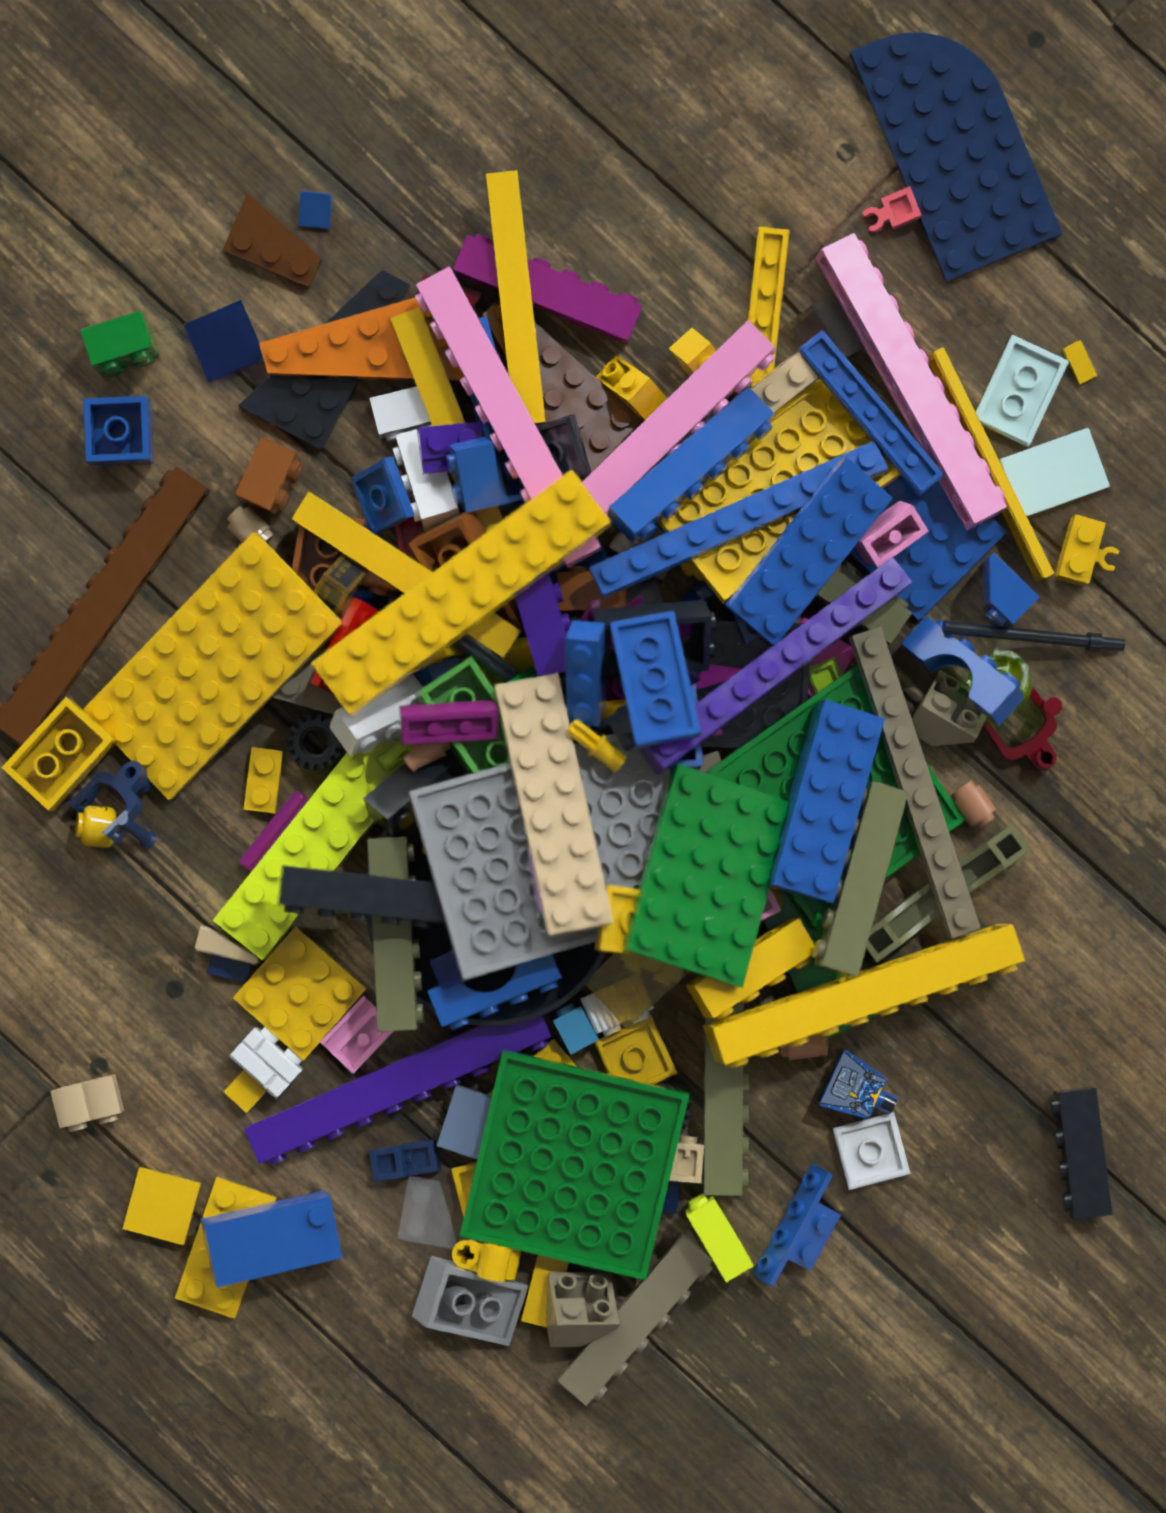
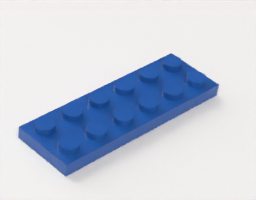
(808, 551)

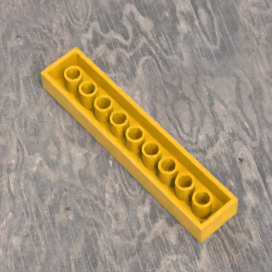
(462, 593)
(873, 991)

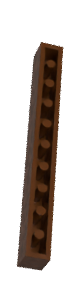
(103, 604)

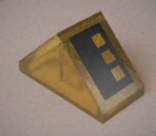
(340, 583)

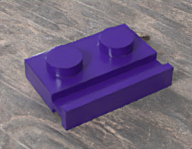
(435, 443)

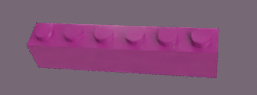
(556, 291)

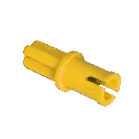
(597, 745)

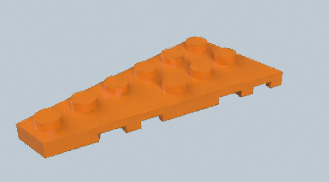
(351, 347)

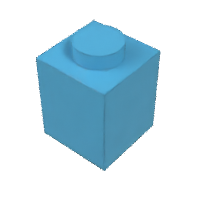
(575, 1028)

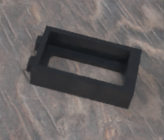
(696, 650)

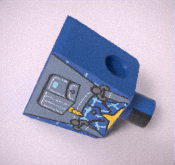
(855, 1088)

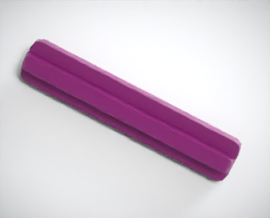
(273, 830)

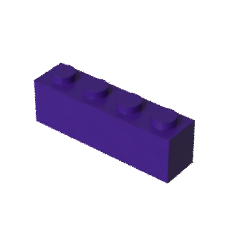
(545, 625)

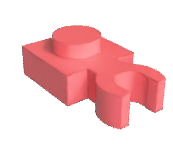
(898, 209)

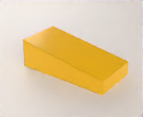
(1079, 362)

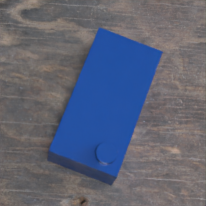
(271, 1238)

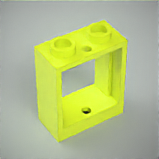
(718, 1236)

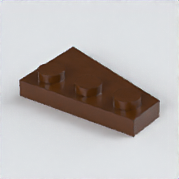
(270, 246)

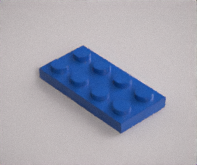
(655, 679)

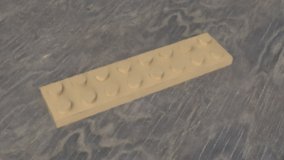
(553, 805)

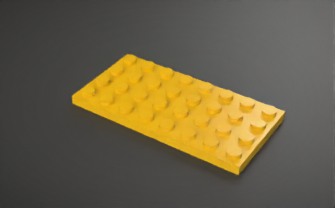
(803, 435)
(213, 665)

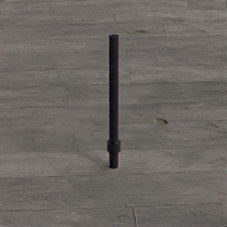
(1090, 641)

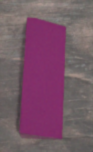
(448, 722)

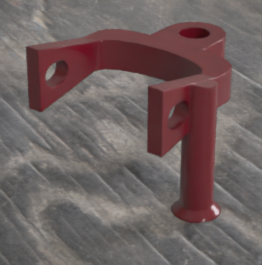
(1038, 742)

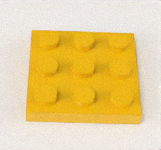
(299, 993)

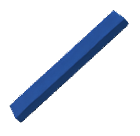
(870, 413)

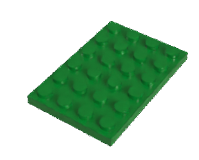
(707, 876)

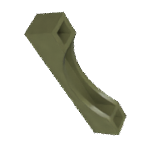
(921, 908)

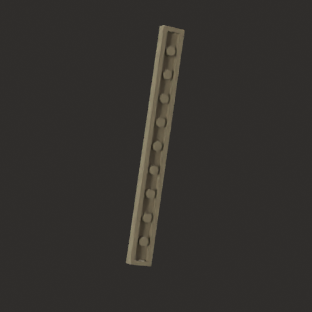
(914, 777)

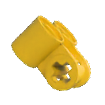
(489, 1260)

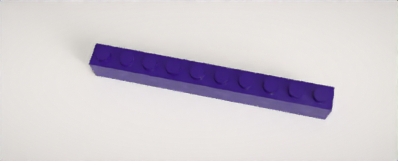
(784, 660)
(390, 1086)

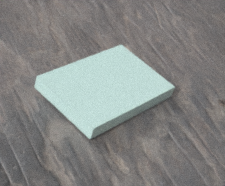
(1020, 390)
(1055, 472)

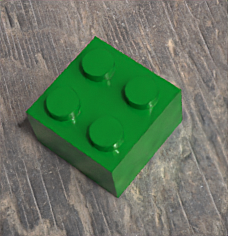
(120, 344)

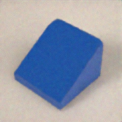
(315, 210)

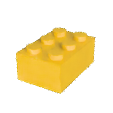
(59, 754)

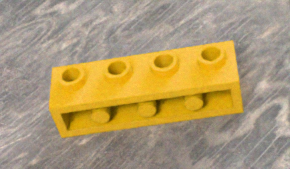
(771, 957)

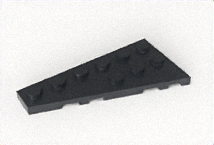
(313, 404)

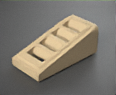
(215, 943)

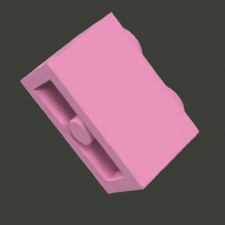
(891, 534)

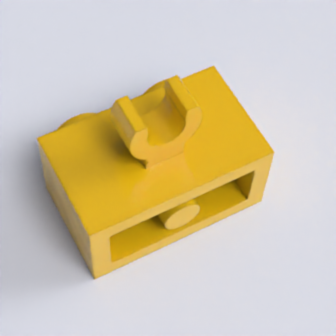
(1082, 551)

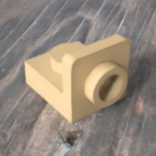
(688, 1160)

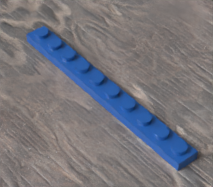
(724, 525)

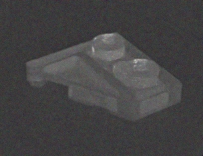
(426, 1214)

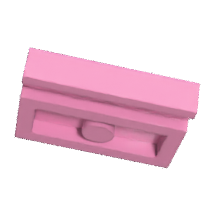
(356, 1035)

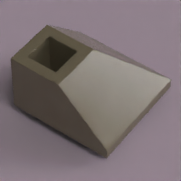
(947, 713)
(579, 1307)

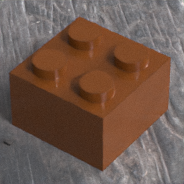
(269, 477)

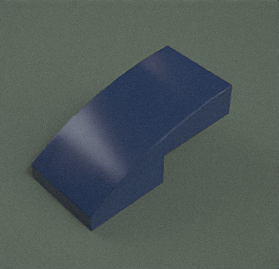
(404, 1160)

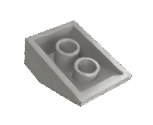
(467, 1304)

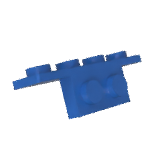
(801, 1230)

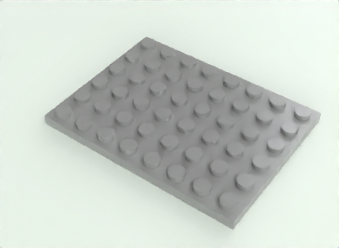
(483, 863)

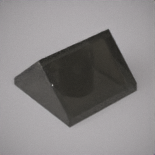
(830, 318)

